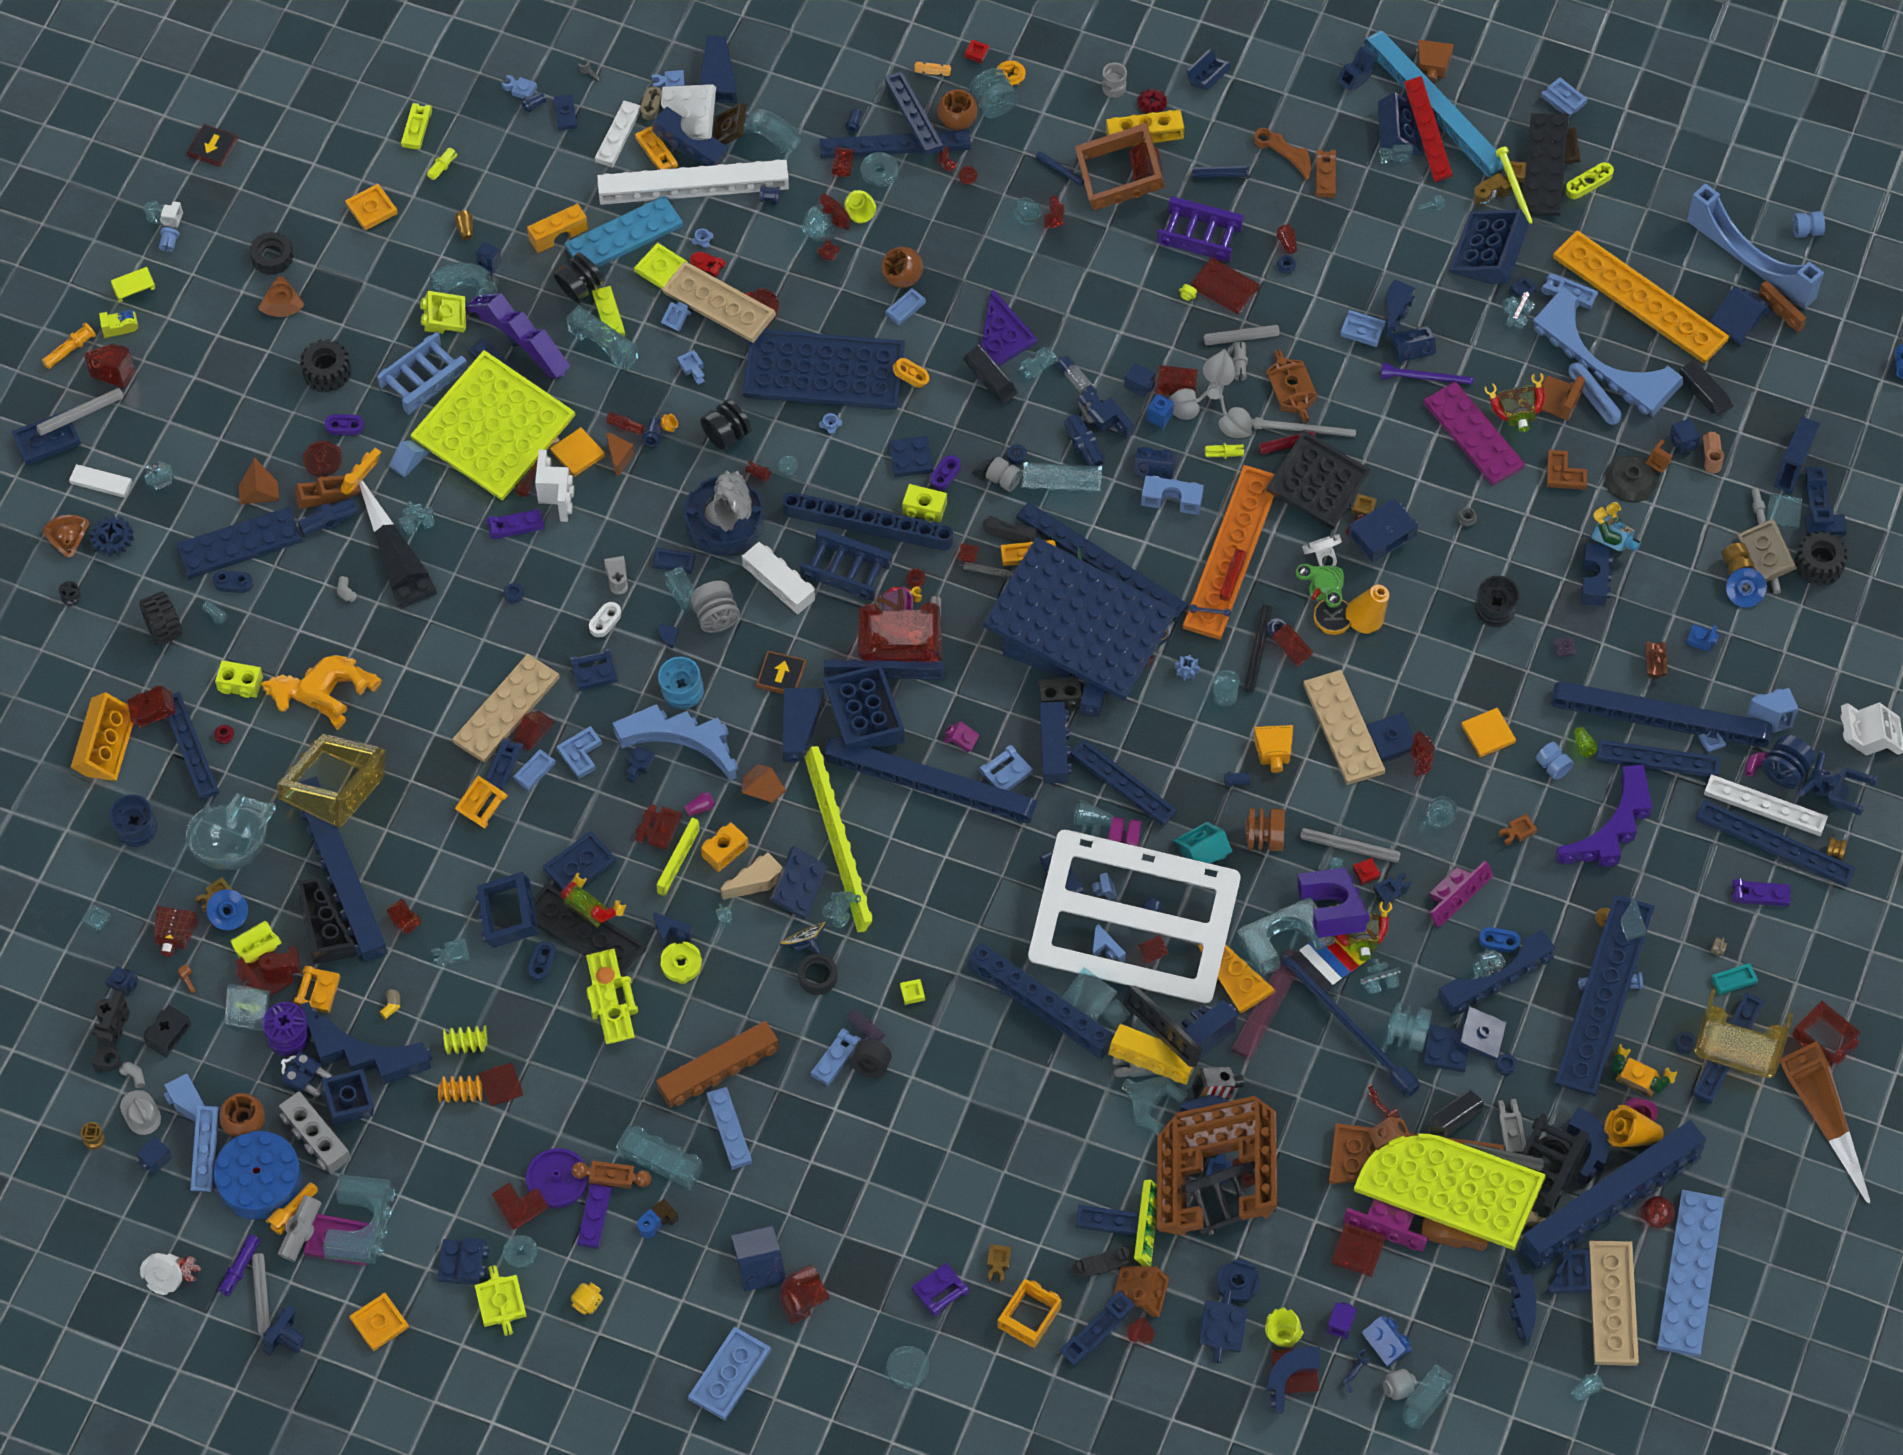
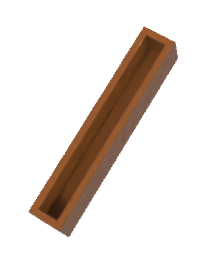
(717, 1064)

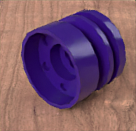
(286, 1029)

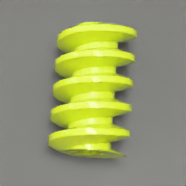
(465, 1040)

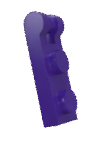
(515, 524)
(1761, 893)

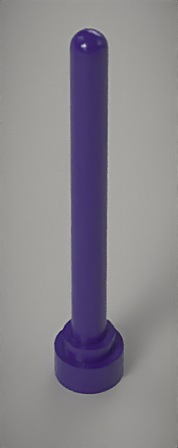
(1389, 371)

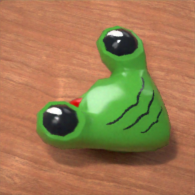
(1325, 582)

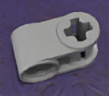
(616, 574)

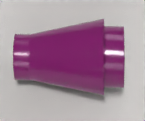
(700, 804)

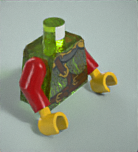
(1519, 404)
(586, 905)
(1367, 941)

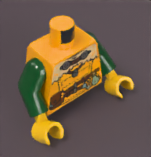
(1639, 1076)

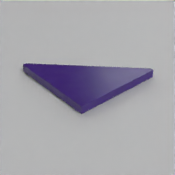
(1004, 332)

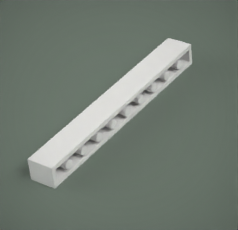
(692, 181)

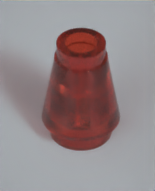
(1287, 237)

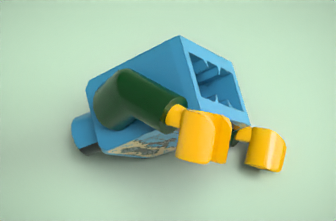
(1612, 531)

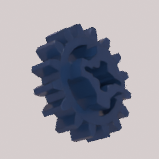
(114, 534)

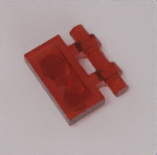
(664, 828)

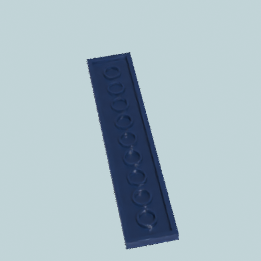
(1602, 1001)

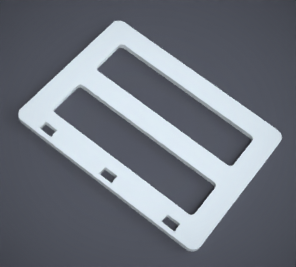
(1209, 935)

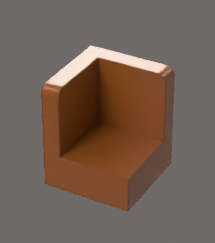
(1659, 458)

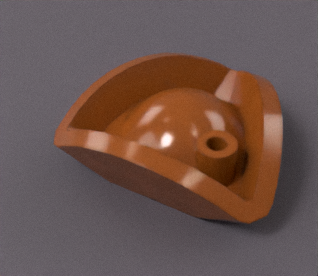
(281, 299)
(66, 532)

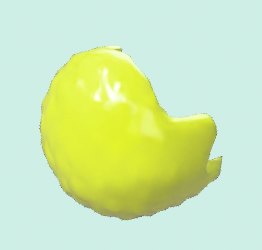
(860, 206)

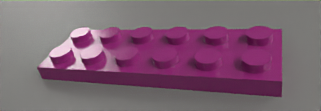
(1474, 433)

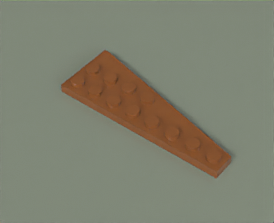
(1353, 1148)

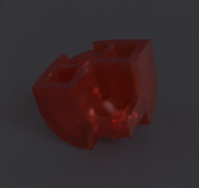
(801, 1293)

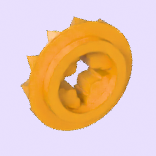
(1019, 71)

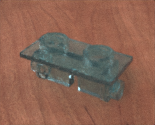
(1031, 366)

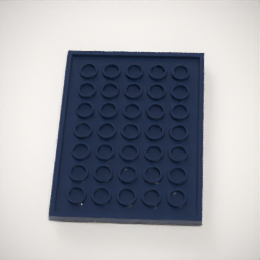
(1080, 618)

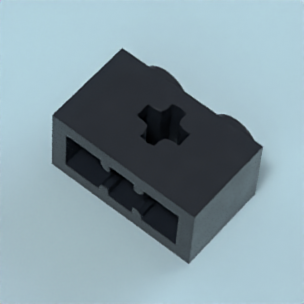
(167, 1030)

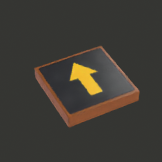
(780, 672)

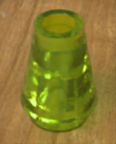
(1585, 742)

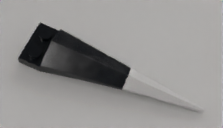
(404, 570)

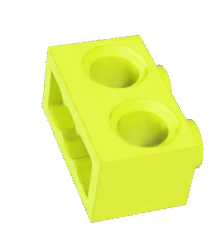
(240, 675)

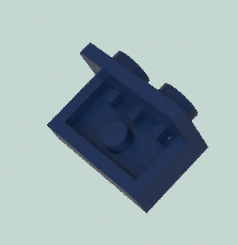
(1207, 70)
(1154, 463)

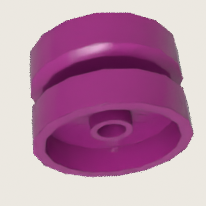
(1117, 832)

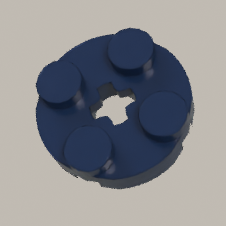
(1249, 1276)

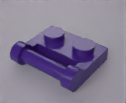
(935, 1285)

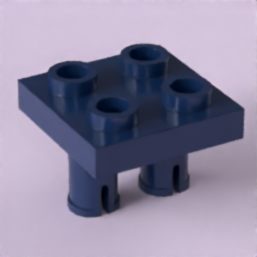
(283, 1332)

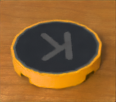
(1331, 620)

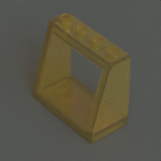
(326, 804)

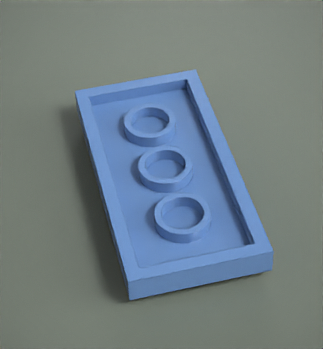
(729, 1373)

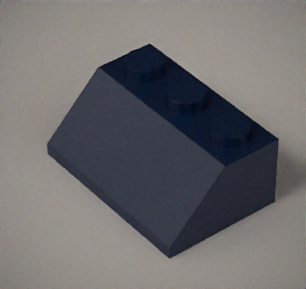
(1398, 123)

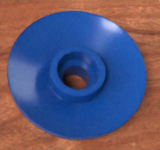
(1753, 595)
(231, 900)

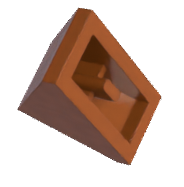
(620, 452)

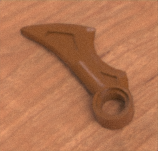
(1297, 156)

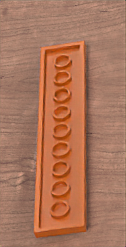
(1238, 530)

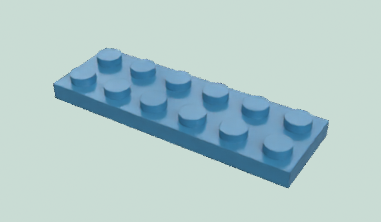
(626, 232)

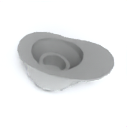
(140, 1112)

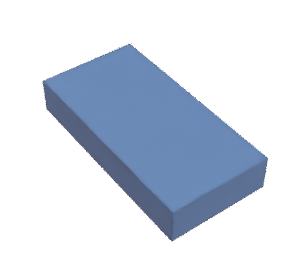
(905, 306)
(534, 770)

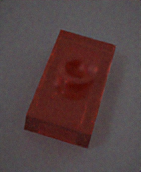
(1292, 644)

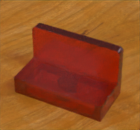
(1141, 161)

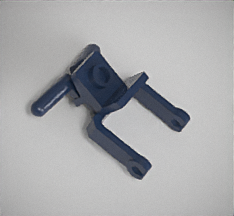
(1834, 785)

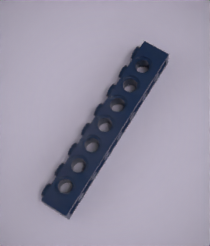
(1040, 1000)

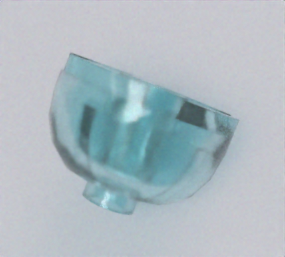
(817, 224)

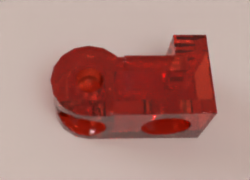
(280, 963)

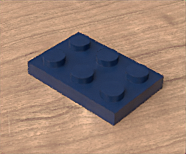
(37, 447)
(585, 856)
(798, 882)

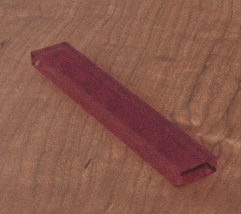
(1264, 1011)

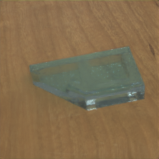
(1632, 922)

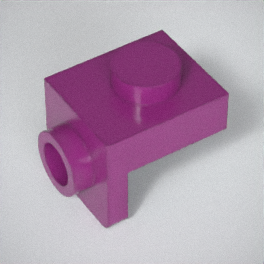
(961, 735)

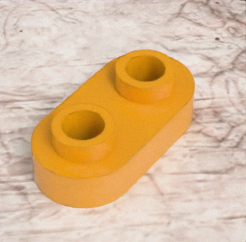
(911, 372)

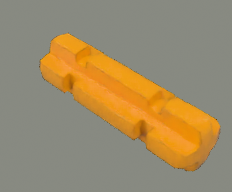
(932, 68)

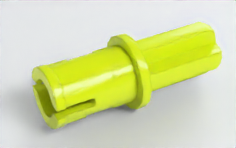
(441, 163)
(1224, 451)

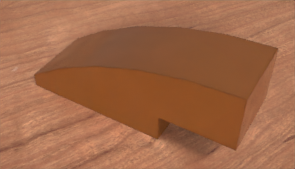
(321, 492)
(1450, 1236)

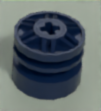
(1788, 761)
(127, 812)

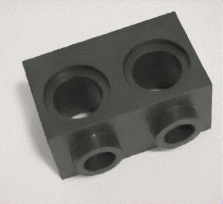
(1059, 689)

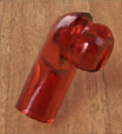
(944, 161)

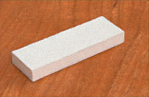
(100, 481)

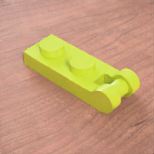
(416, 126)

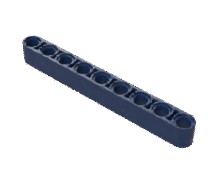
(861, 514)

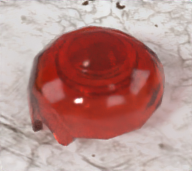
(1657, 1212)

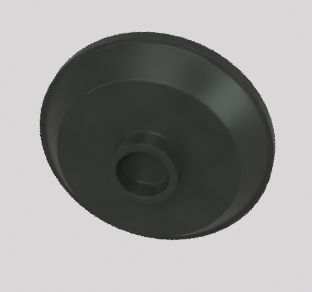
(1631, 478)

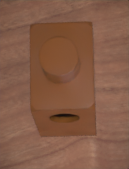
(1434, 58)

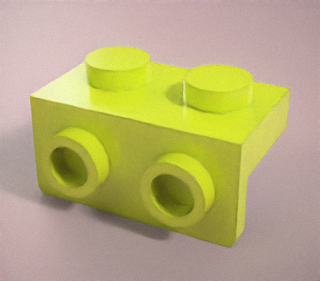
(255, 942)

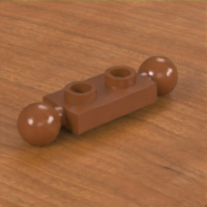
(611, 1174)

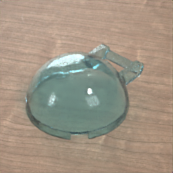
(230, 834)

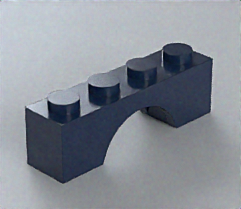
(706, 152)

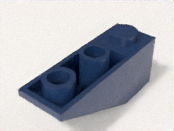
(1396, 304)

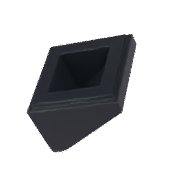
(981, 470)

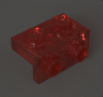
(1423, 752)

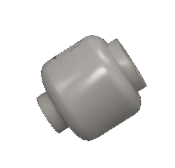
(1399, 1384)

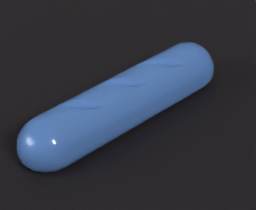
(1596, 394)

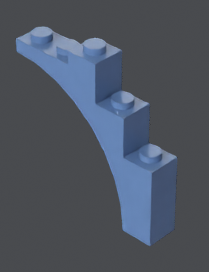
(681, 729)

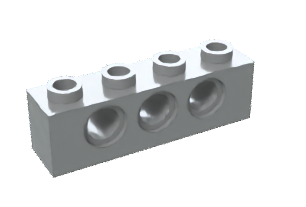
(298, 1107)

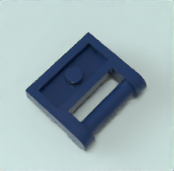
(594, 675)

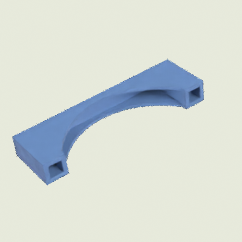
(1796, 282)
(1644, 389)

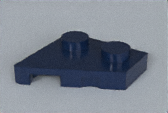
(1573, 1273)

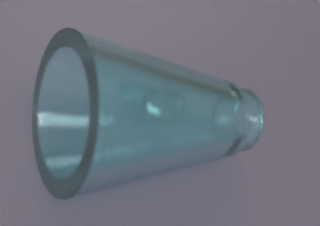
(1091, 816)

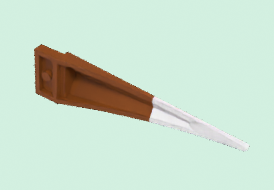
(1814, 1083)

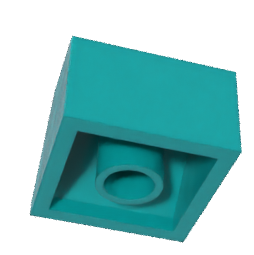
(1204, 844)

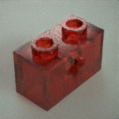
(151, 706)

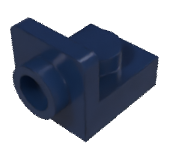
(122, 980)

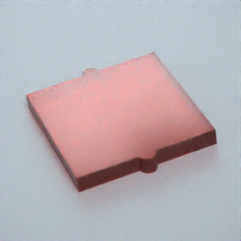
(501, 1084)

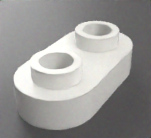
(603, 619)

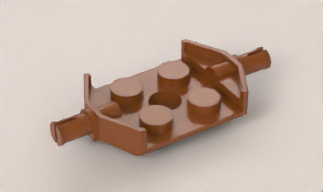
(1295, 397)

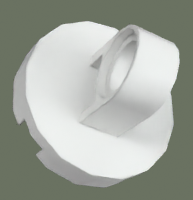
(1323, 548)
(161, 1273)

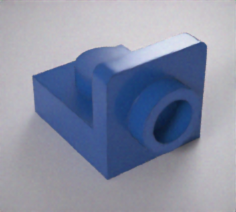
(1702, 637)

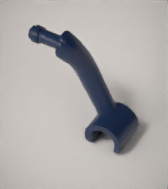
(1355, 1370)

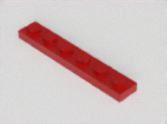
(1428, 129)

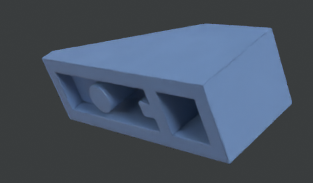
(183, 1096)

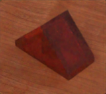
(533, 728)

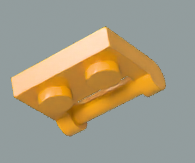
(476, 798)
(323, 991)

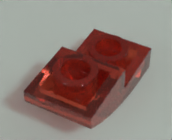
(839, 214)

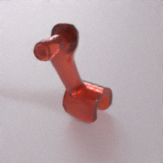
(1375, 1099)

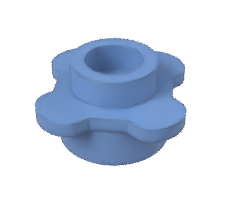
(702, 233)
(830, 418)

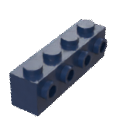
(1053, 742)

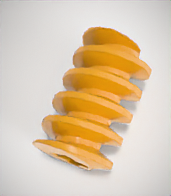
(460, 1088)

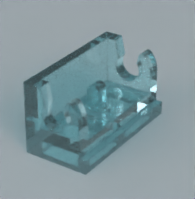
(680, 587)

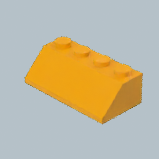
(103, 738)

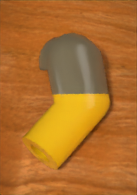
(393, 1003)

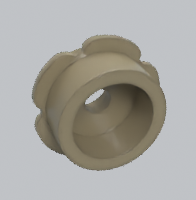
(1718, 946)

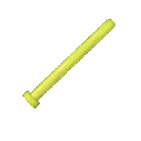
(1502, 153)

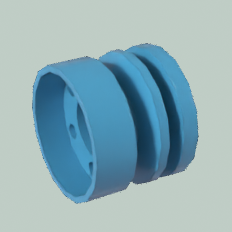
(681, 683)

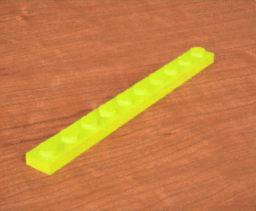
(837, 837)

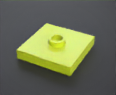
(659, 265)

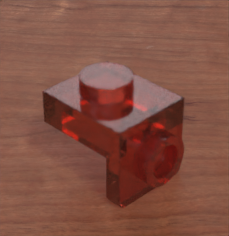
(843, 162)
(1054, 218)
(403, 917)

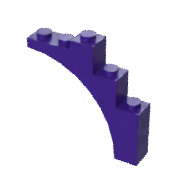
(1620, 828)

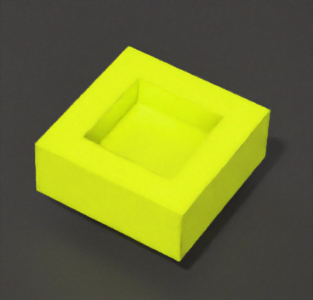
(912, 991)

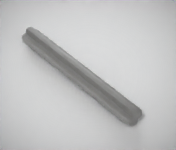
(79, 411)
(1350, 845)

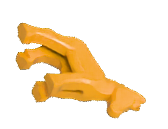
(318, 684)

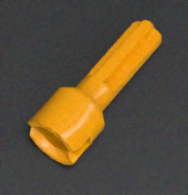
(282, 1215)

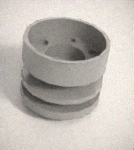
(714, 606)

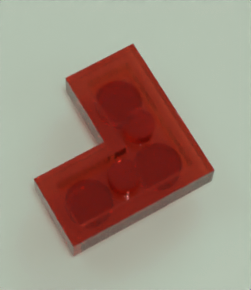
(518, 1210)

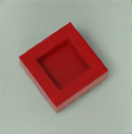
(976, 51)
(1366, 871)

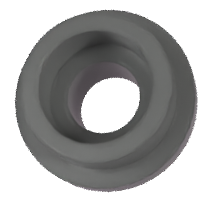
(1467, 512)

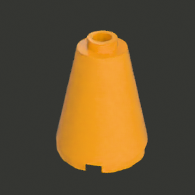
(1368, 609)
(1631, 1129)

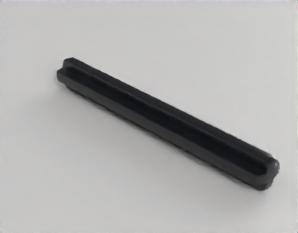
(1258, 648)

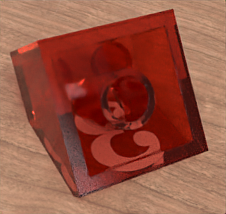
(111, 364)

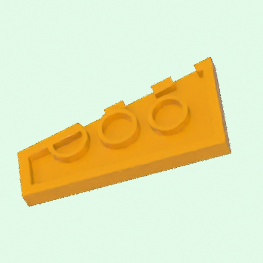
(1241, 981)

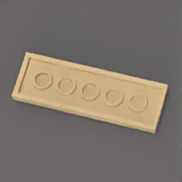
(719, 301)
(506, 708)
(1344, 727)
(1613, 1303)

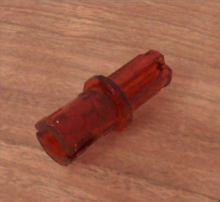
(624, 423)

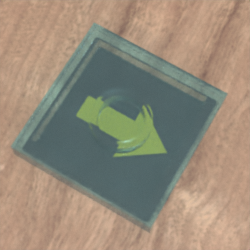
(246, 1006)

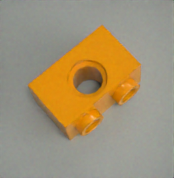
(721, 857)

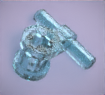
(837, 909)

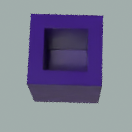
(1341, 1320)

